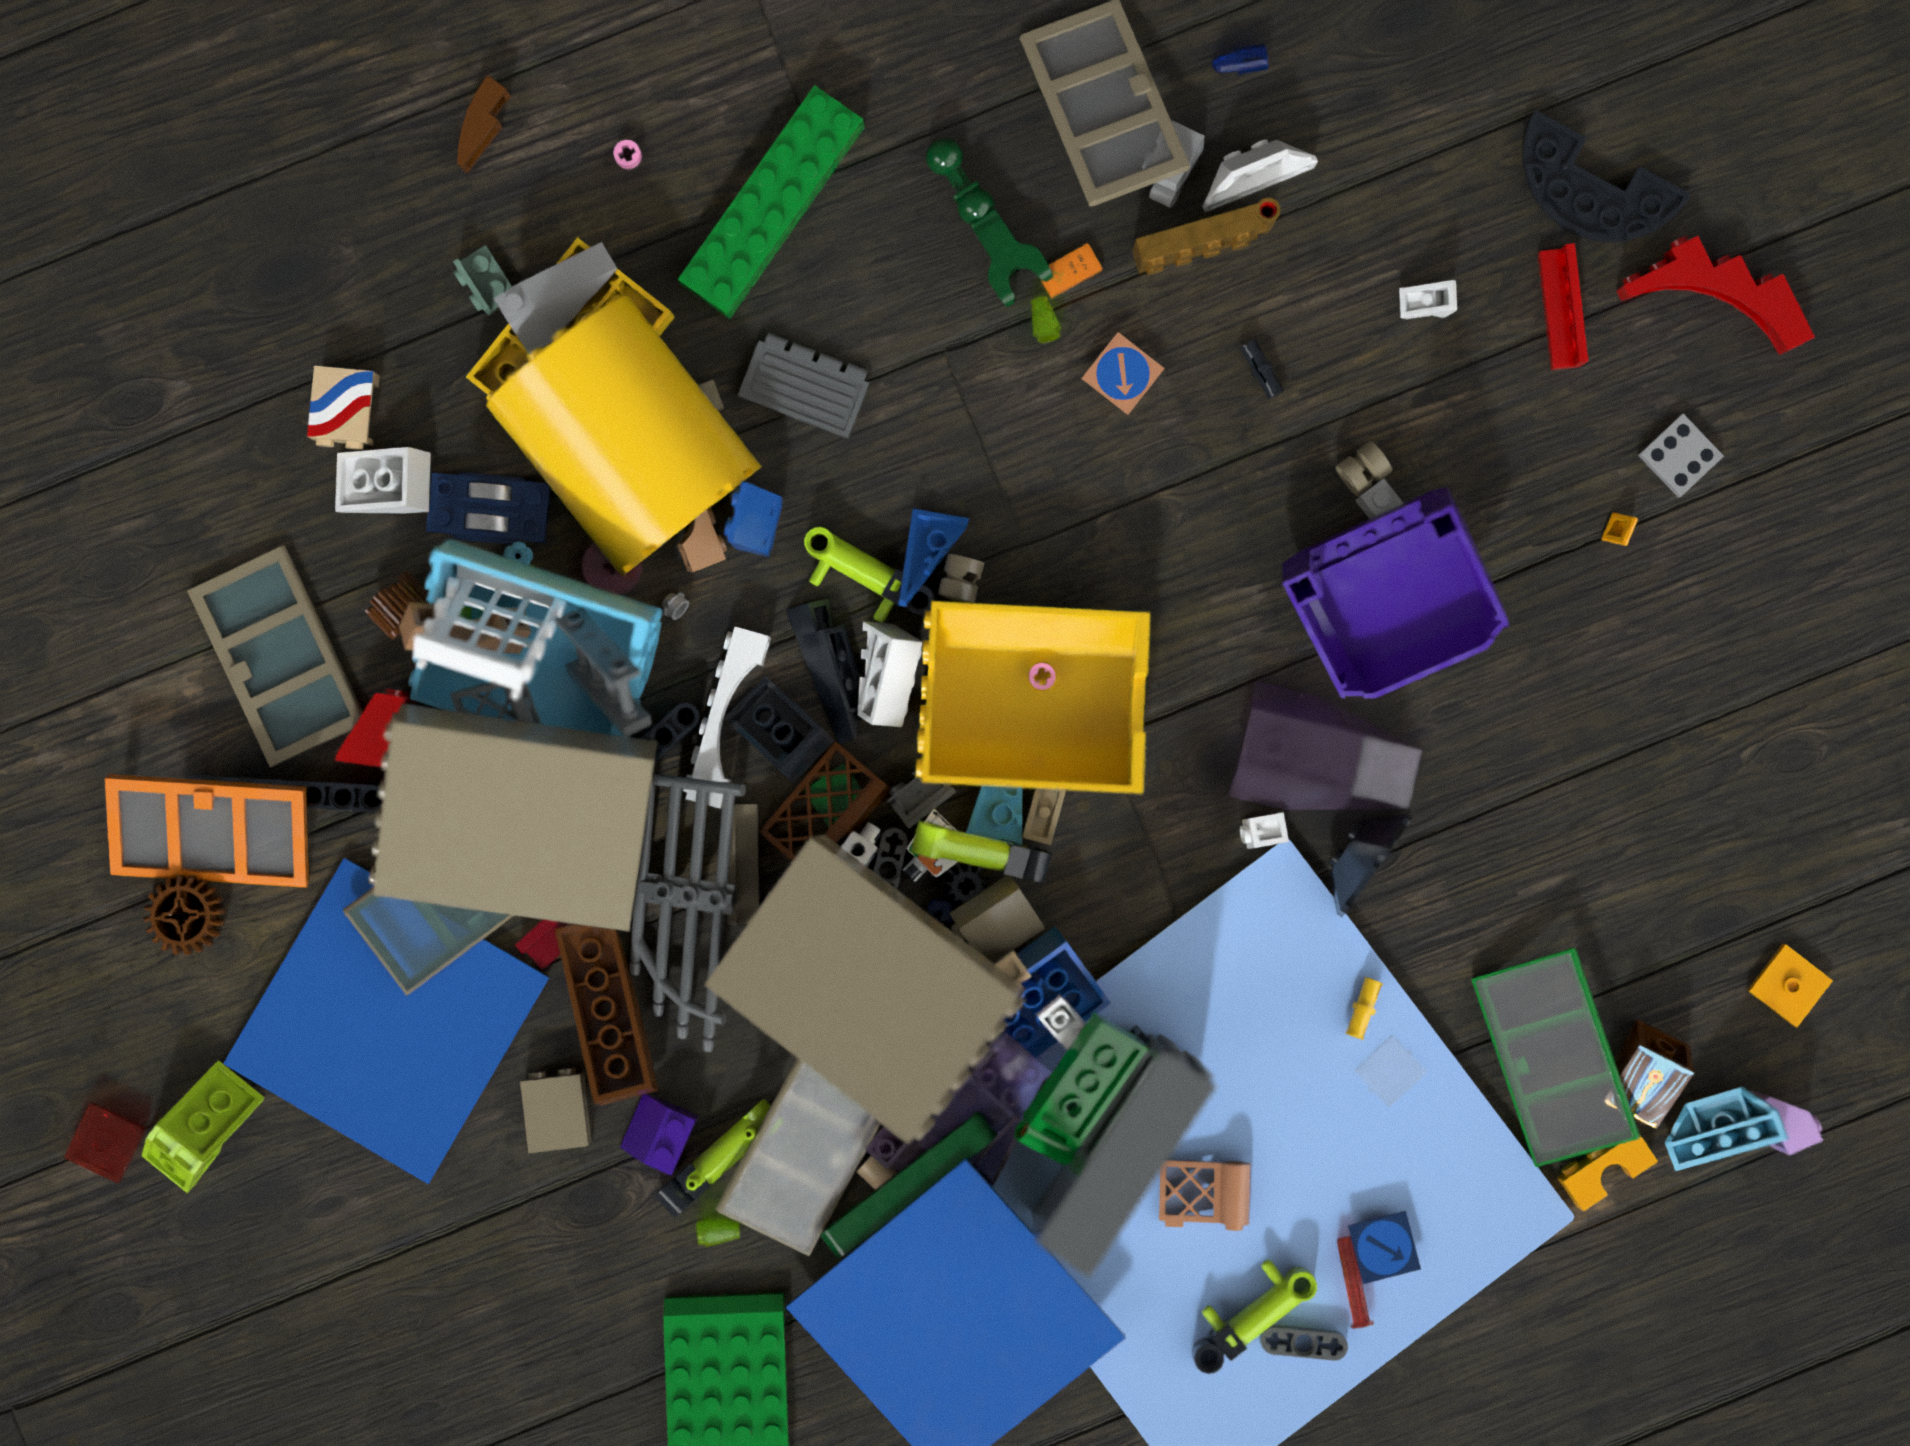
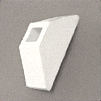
(1062, 1021)

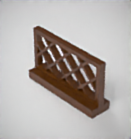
(848, 821)

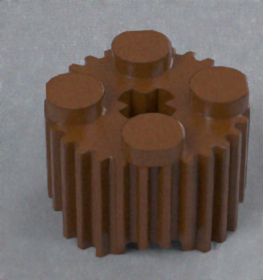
(391, 603)

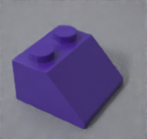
(658, 1133)

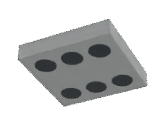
(1680, 455)

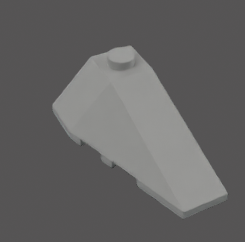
(555, 296)

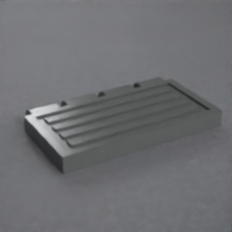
(805, 388)

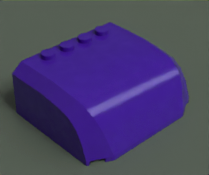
(1395, 596)

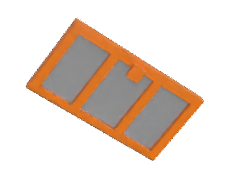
(207, 830)

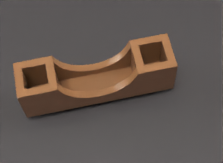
(700, 544)
(418, 613)

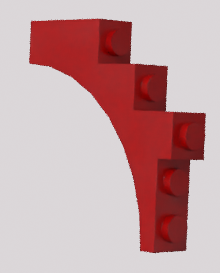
(1765, 301)

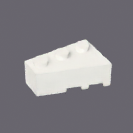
(889, 674)

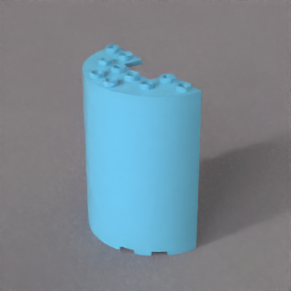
(554, 693)

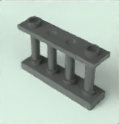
(603, 672)

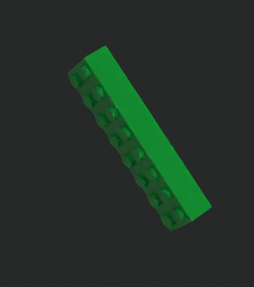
(771, 202)

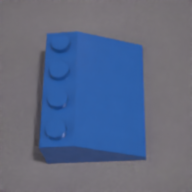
(1053, 972)

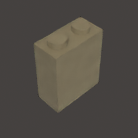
(996, 920)
(555, 1110)

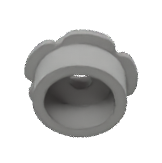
(675, 605)

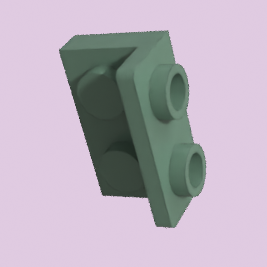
(483, 277)

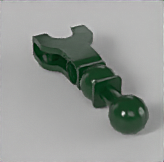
(977, 209)

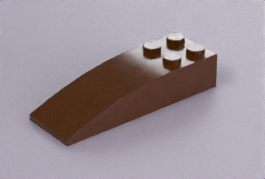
(606, 1013)

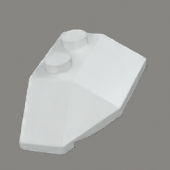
(1256, 170)

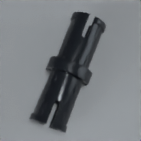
(1262, 369)

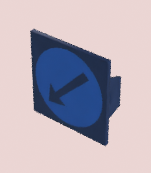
(1384, 1247)

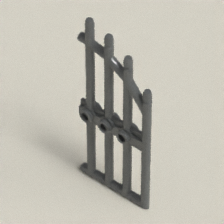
(685, 893)

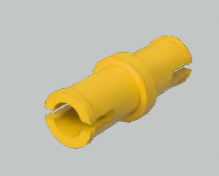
(1364, 1008)

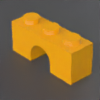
(1583, 1179)

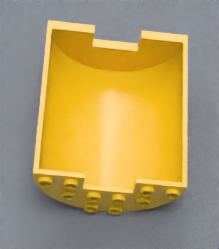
(621, 432)
(1000, 730)

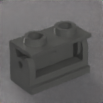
(918, 798)

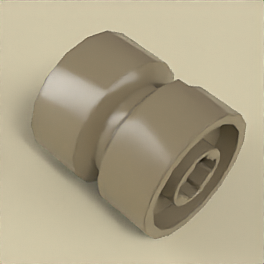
(1364, 468)
(961, 578)

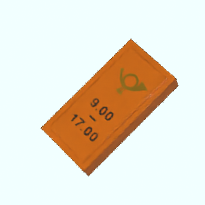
(1072, 270)

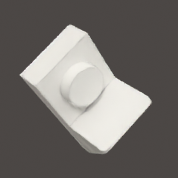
(1428, 300)

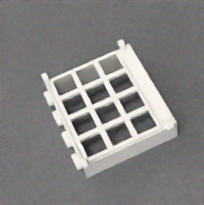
(475, 660)

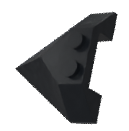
(1363, 857)

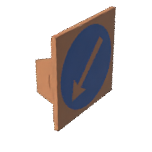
(1122, 373)

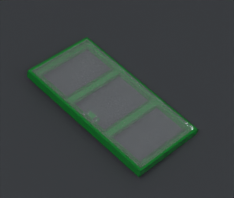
(1555, 1057)

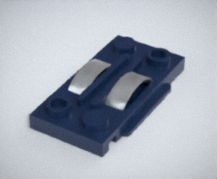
(488, 508)

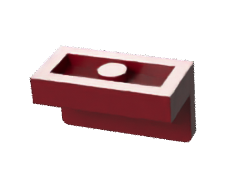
(542, 942)

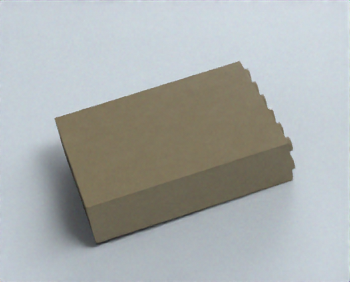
(511, 817)
(866, 988)

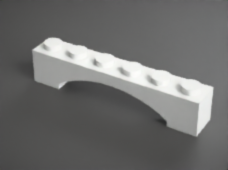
(744, 652)

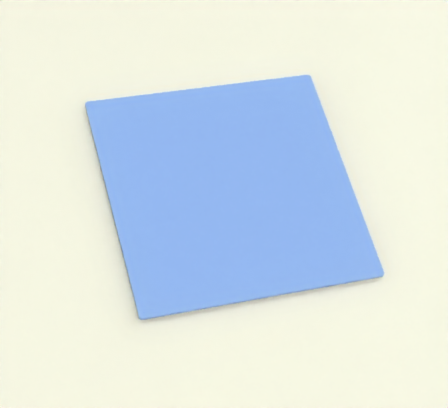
(1263, 997)

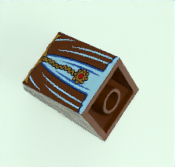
(1653, 1071)

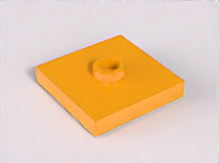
(1789, 985)

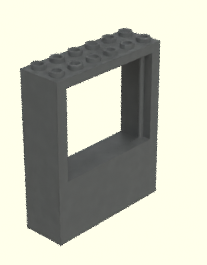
(1122, 1155)

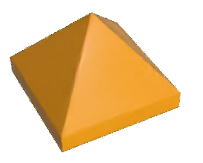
(1619, 529)

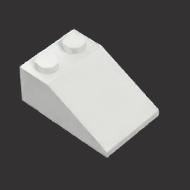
(383, 481)

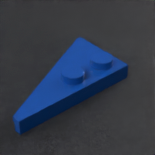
(928, 542)

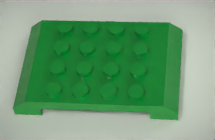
(726, 1370)

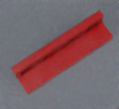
(1563, 307)

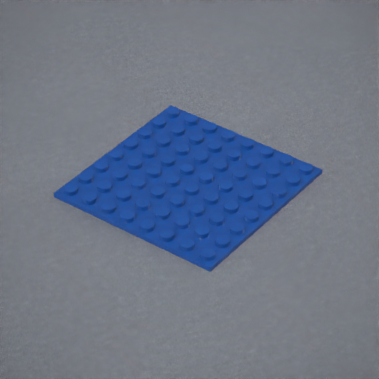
(365, 1055)
(955, 1317)

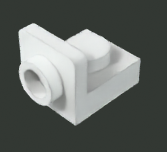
(1264, 830)

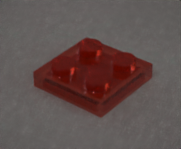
(105, 1142)

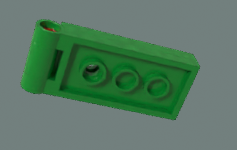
(1079, 1089)

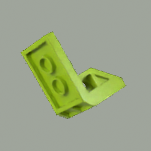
(199, 1124)

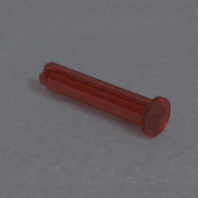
(1353, 1284)

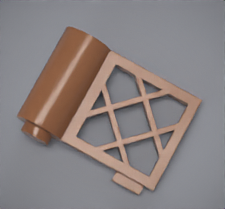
(1230, 1194)

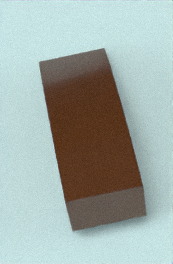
(480, 122)

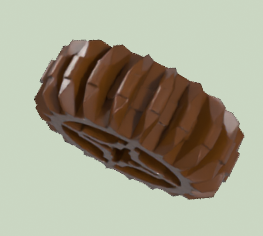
(184, 926)

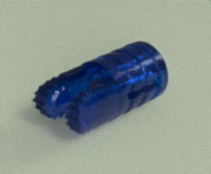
(1234, 61)

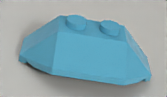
(1723, 1127)

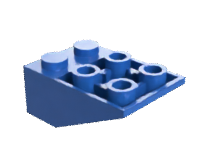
(754, 519)

